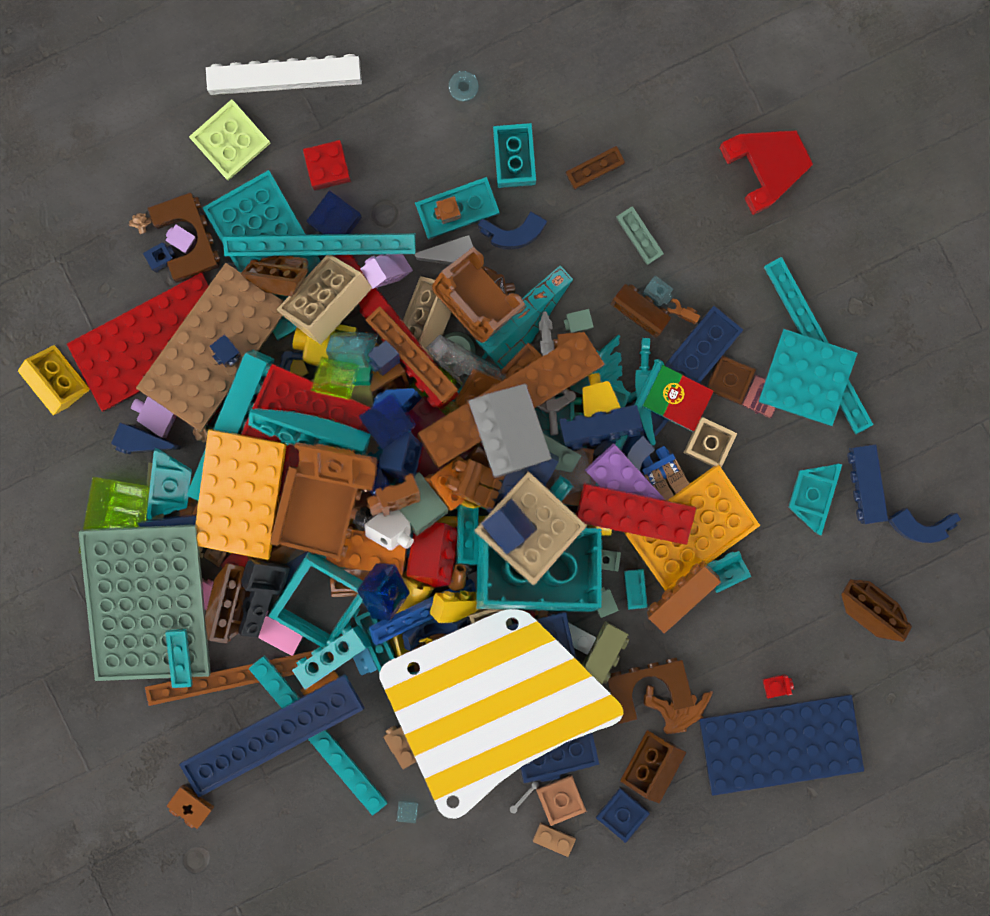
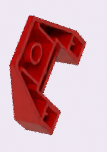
(776, 160)

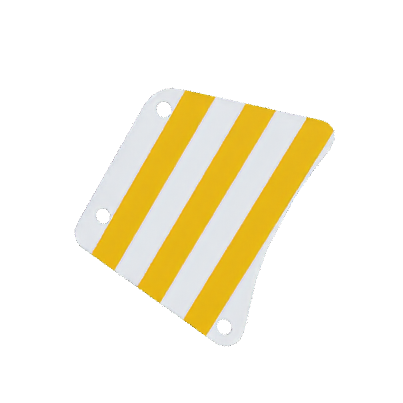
(491, 704)

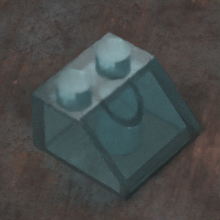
(351, 347)

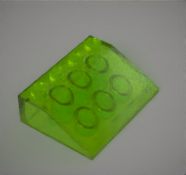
(115, 504)

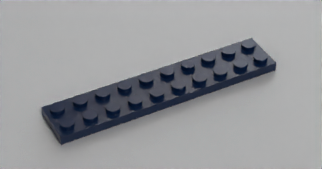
(694, 358)
(272, 735)

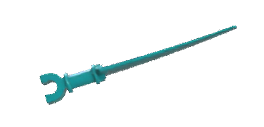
(640, 379)

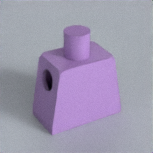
(154, 416)

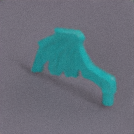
(611, 370)

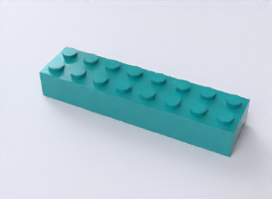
(238, 403)

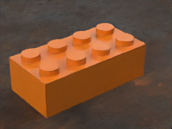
(365, 553)

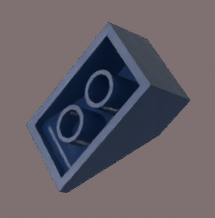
(132, 439)

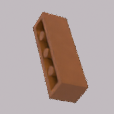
(683, 596)

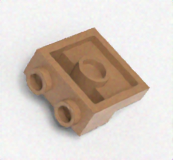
(399, 746)

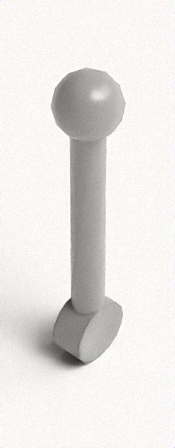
(513, 809)

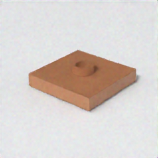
(561, 800)

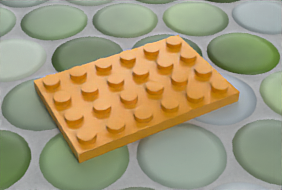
(239, 493)
(717, 525)

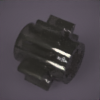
(362, 517)

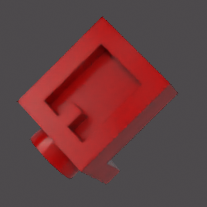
(778, 686)

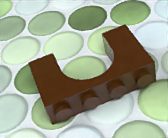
(202, 257)
(671, 673)

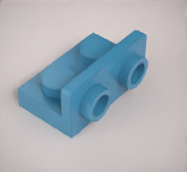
(364, 661)

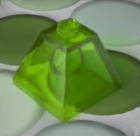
(335, 378)

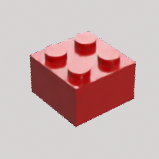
(326, 165)

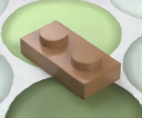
(554, 839)

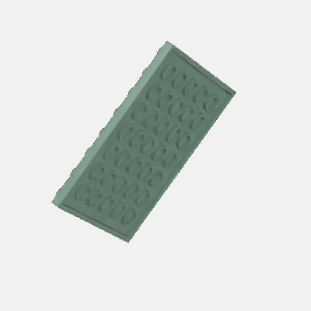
(136, 591)

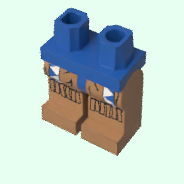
(663, 469)

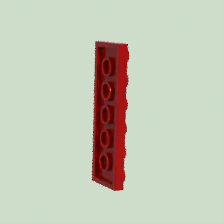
(635, 514)

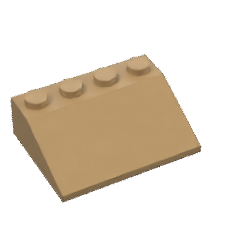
(325, 298)

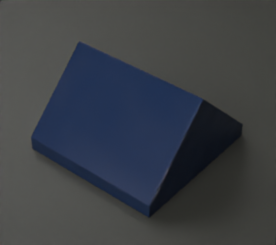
(509, 526)

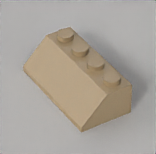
(426, 314)

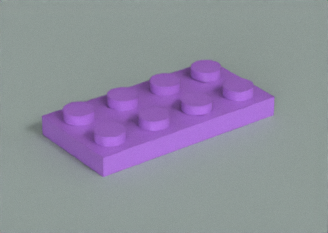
(616, 472)

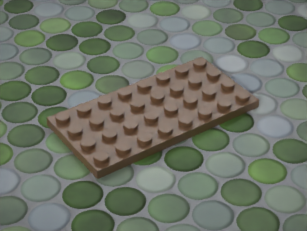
(185, 373)

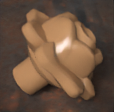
(140, 221)
(202, 436)

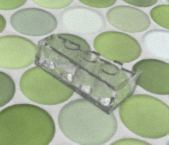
(460, 361)

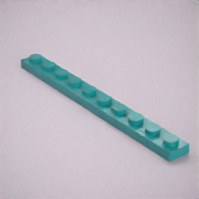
(319, 244)
(809, 327)
(324, 741)

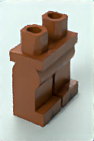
(469, 483)
(395, 497)

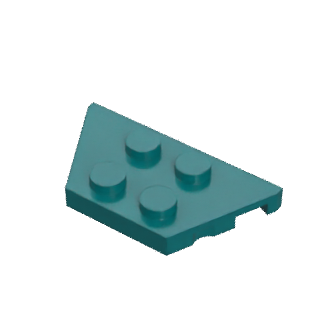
(168, 485)
(814, 495)

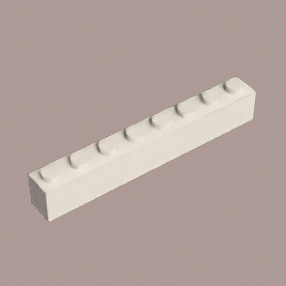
(283, 75)

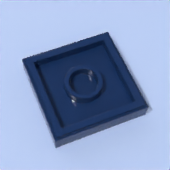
(622, 815)

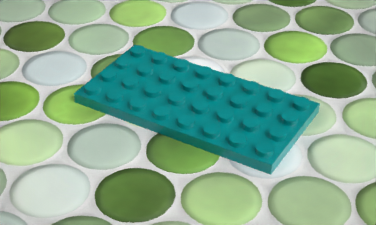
(257, 210)

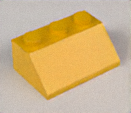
(53, 379)

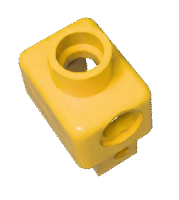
(313, 350)

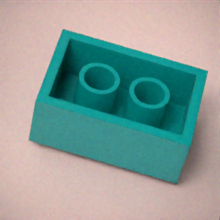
(514, 155)

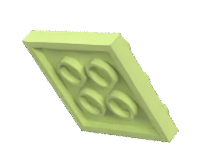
(229, 140)

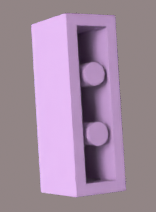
(385, 269)

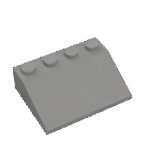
(509, 430)

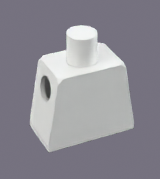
(389, 530)

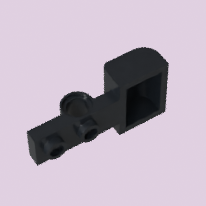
(263, 581)

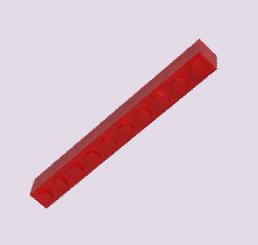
(369, 304)

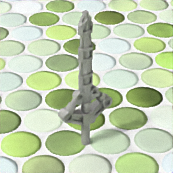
(553, 405)

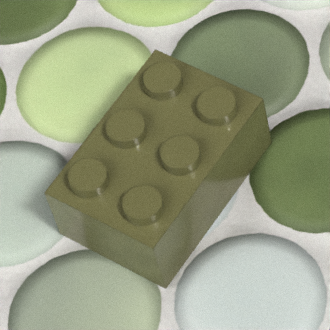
(605, 652)

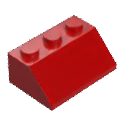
(433, 555)

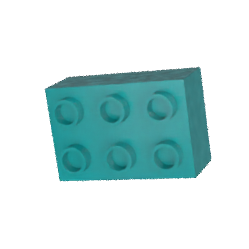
(568, 584)

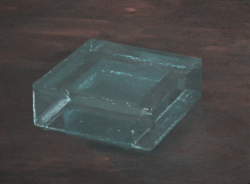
(407, 812)

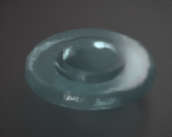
(459, 77)

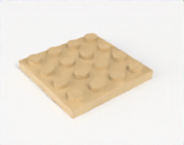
(554, 523)

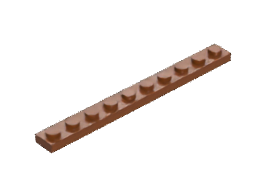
(222, 680)

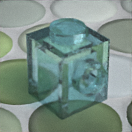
(658, 291)

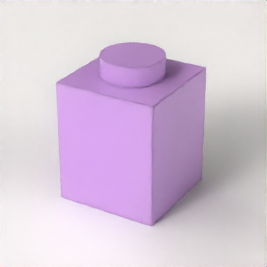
(181, 239)

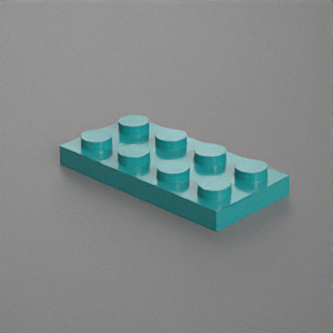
(474, 203)

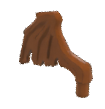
(679, 719)

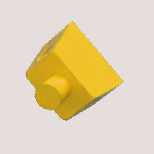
(598, 396)

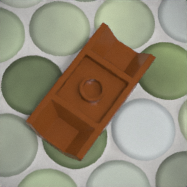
(336, 466)

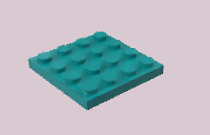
(807, 377)

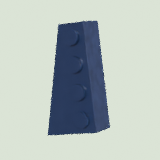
(601, 427)

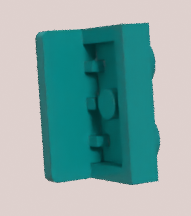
(730, 570)

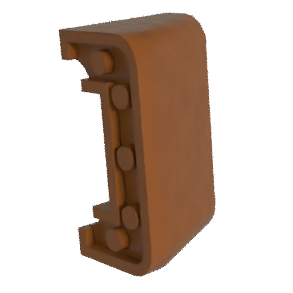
(475, 296)

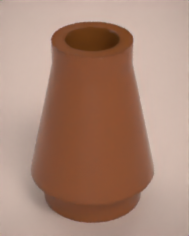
(458, 578)

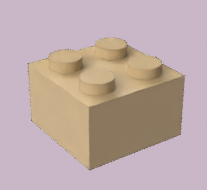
(710, 443)

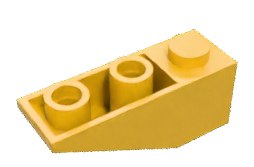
(453, 606)

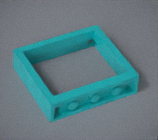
(303, 627)

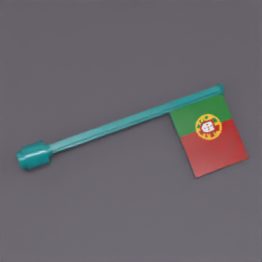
(672, 398)

